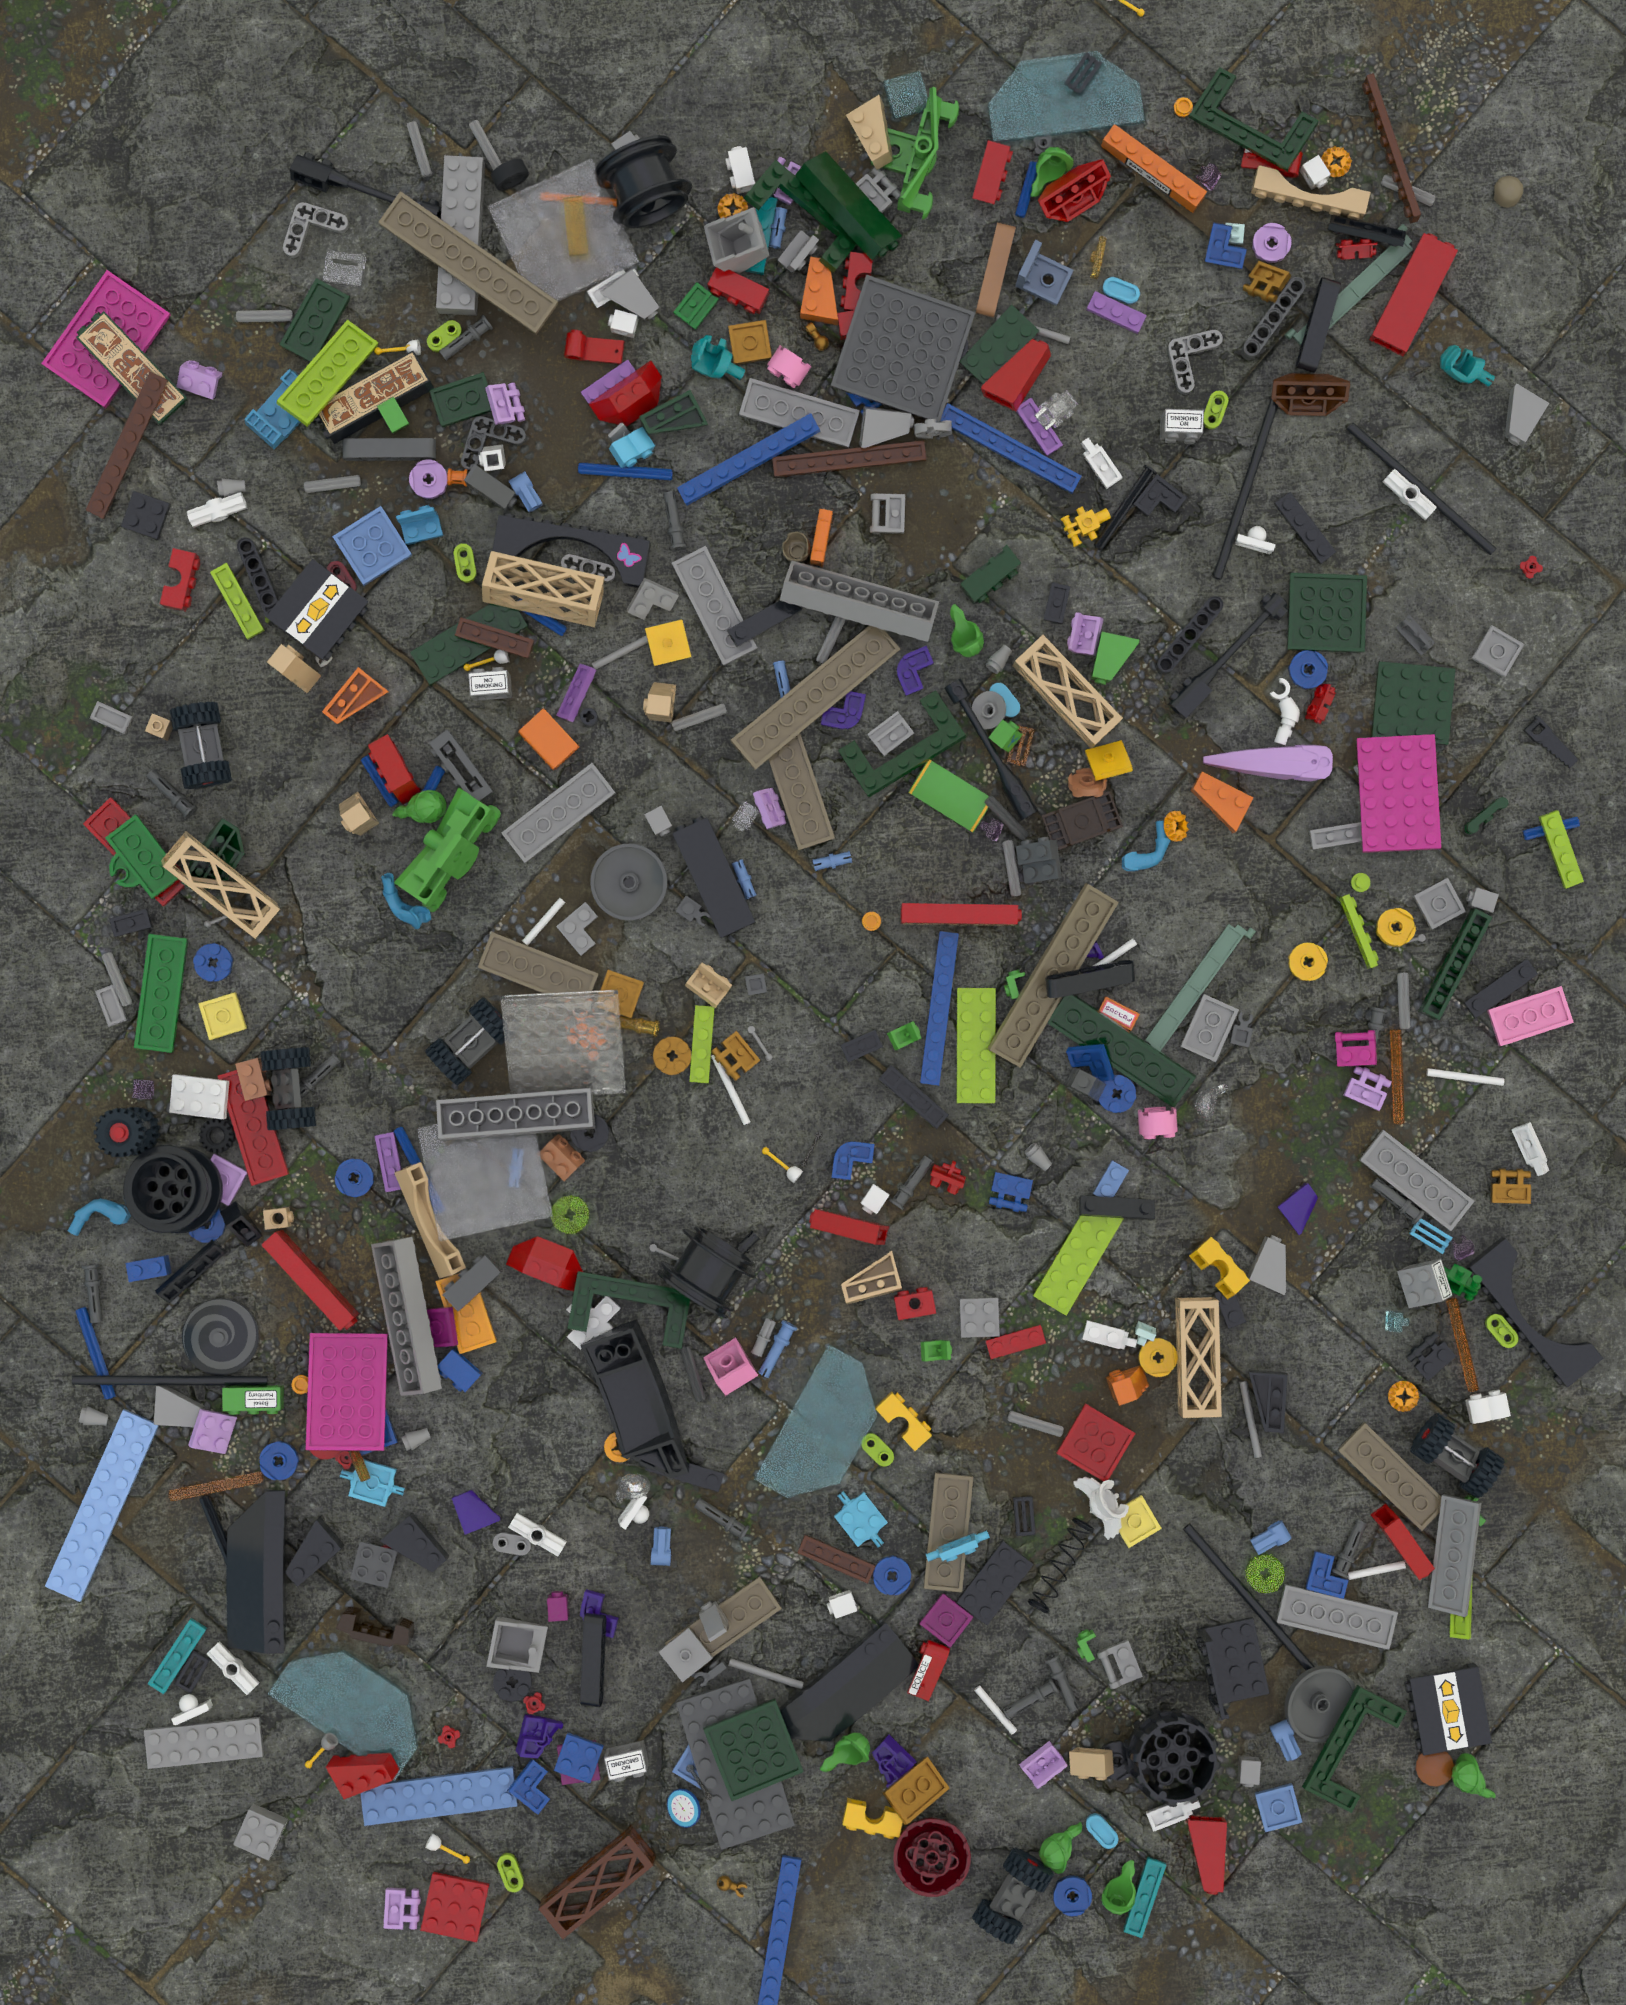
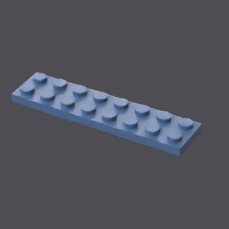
(439, 1796)

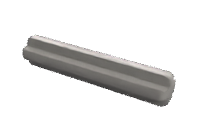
(485, 144)
(419, 149)
(1421, 196)
(264, 315)
(331, 484)
(830, 639)
(699, 717)
(1011, 866)
(117, 979)
(1403, 1000)
(1036, 1424)

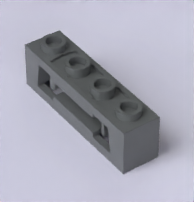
(442, 743)

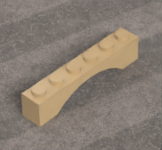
(1272, 184)
(415, 1189)

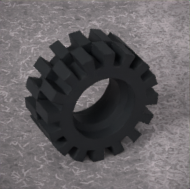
(228, 1135)

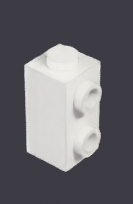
(742, 173)
(492, 458)

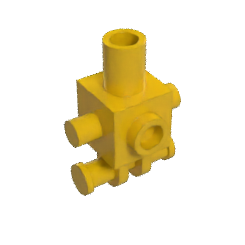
(1085, 523)

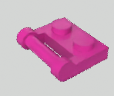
(1356, 1054)

